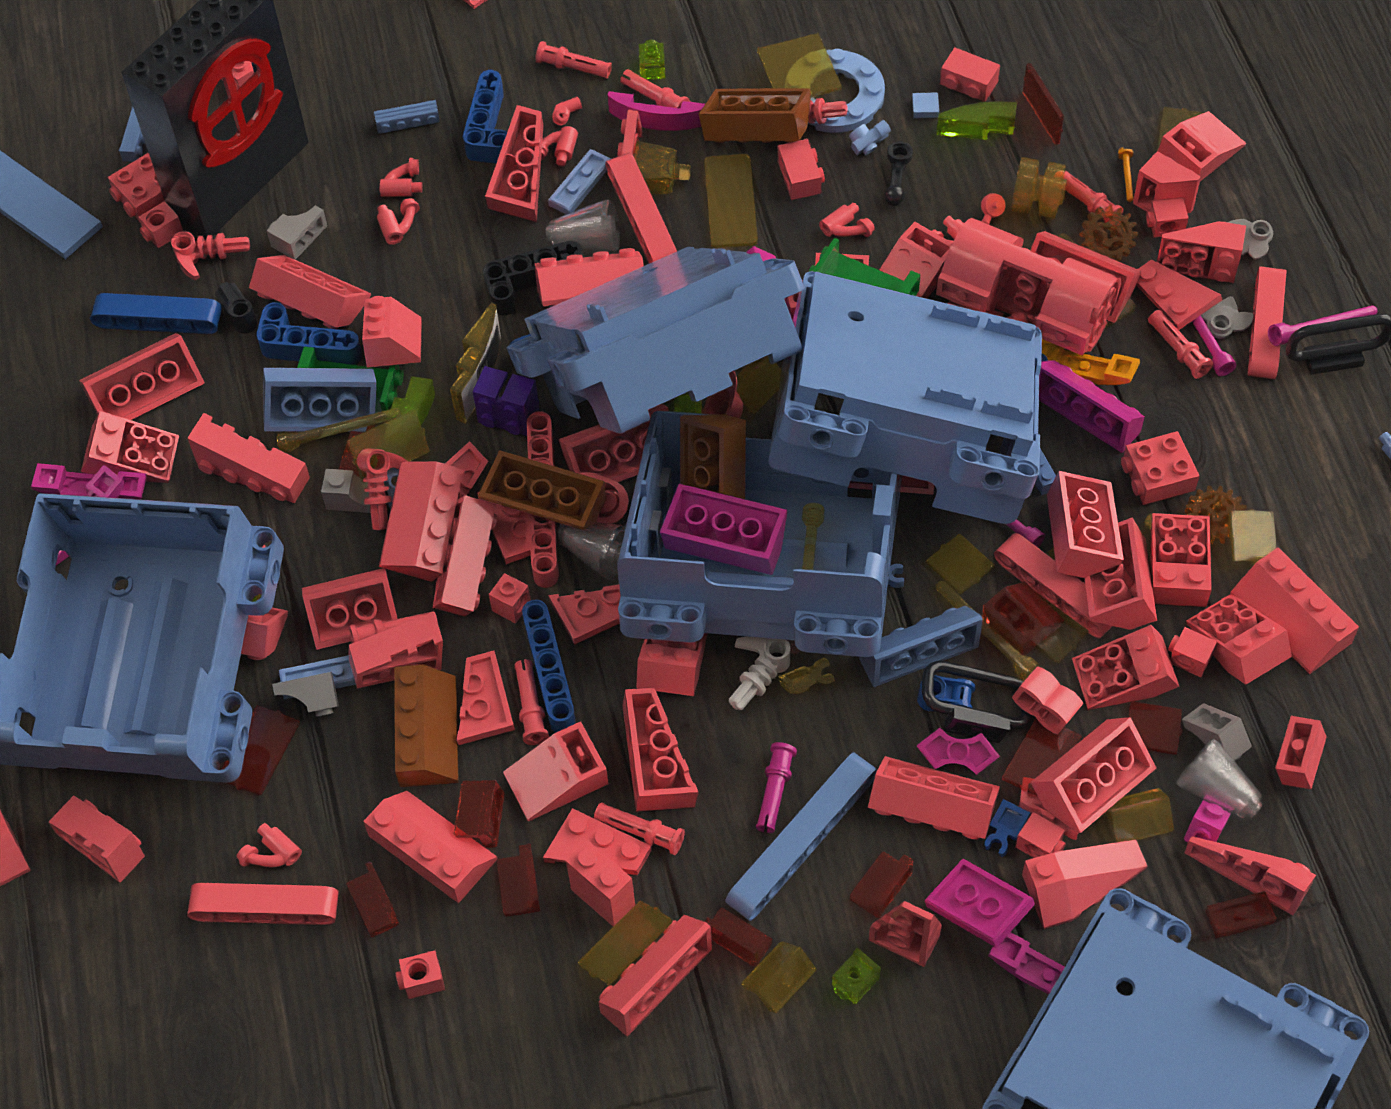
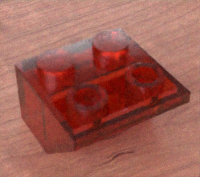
(1021, 617)

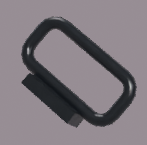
(1338, 354)
(968, 720)

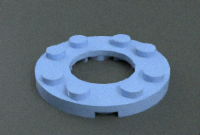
(870, 91)

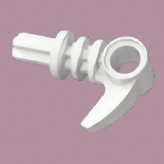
(763, 671)

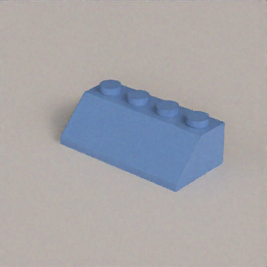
(316, 397)
(924, 643)

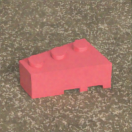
(403, 645)
(98, 837)

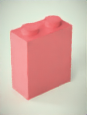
(600, 883)

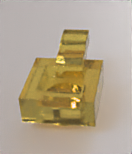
(803, 677)

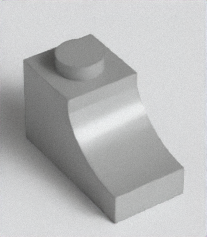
(295, 233)
(344, 491)
(314, 691)
(1226, 728)

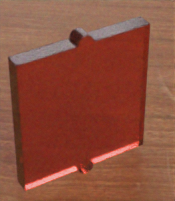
(1157, 726)

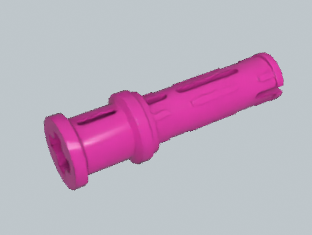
(777, 773)

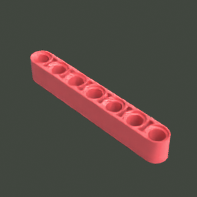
(542, 532)

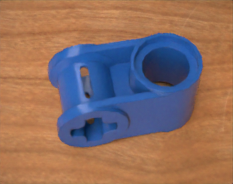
(949, 691)

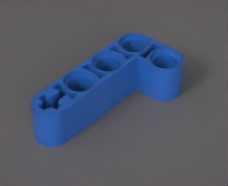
(480, 137)
(286, 342)

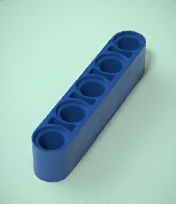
(156, 313)
(547, 654)

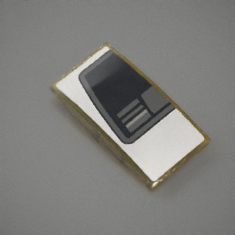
(480, 350)

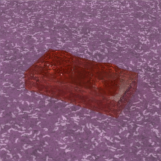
(1240, 914)

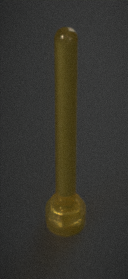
(289, 440)
(813, 517)
(1021, 663)

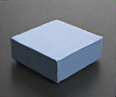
(925, 105)

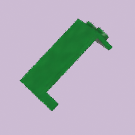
(841, 266)
(386, 379)

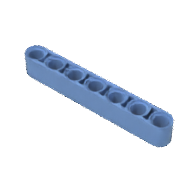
(801, 836)

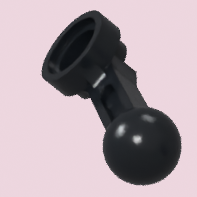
(894, 193)

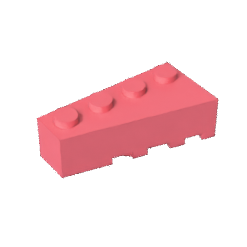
(517, 171)
(246, 461)
(467, 548)
(656, 765)

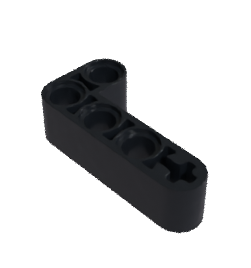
(519, 272)

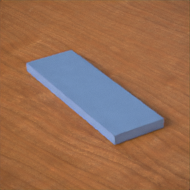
(43, 209)

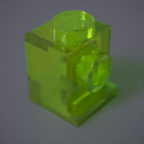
(652, 54)
(856, 988)

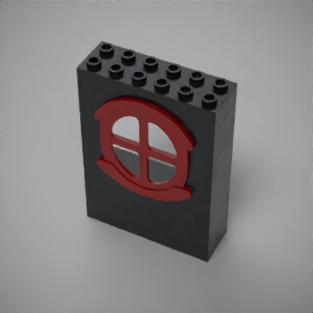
(223, 160)

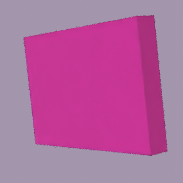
(979, 902)

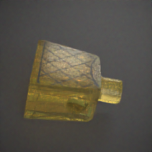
(659, 167)

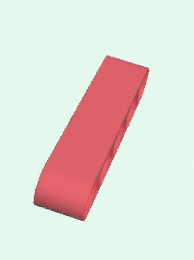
(640, 207)
(1267, 311)
(1040, 573)
(263, 903)

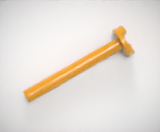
(1125, 155)

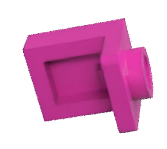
(1207, 822)

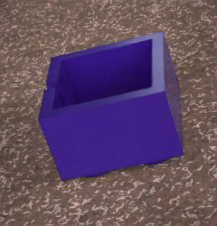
(511, 409)

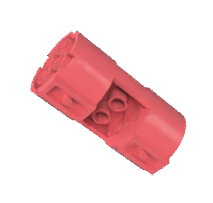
(1063, 300)

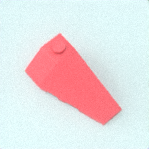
(1075, 879)
(907, 932)

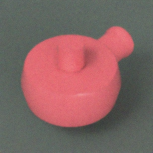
(992, 206)

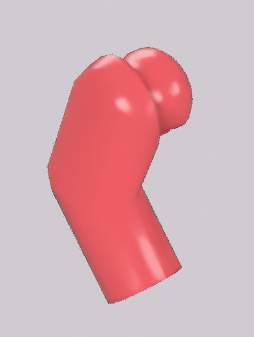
(563, 110)

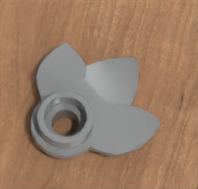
(1256, 237)
(1227, 316)

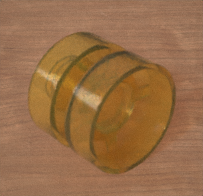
(1046, 188)

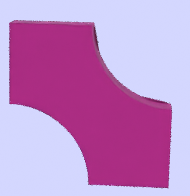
(971, 752)

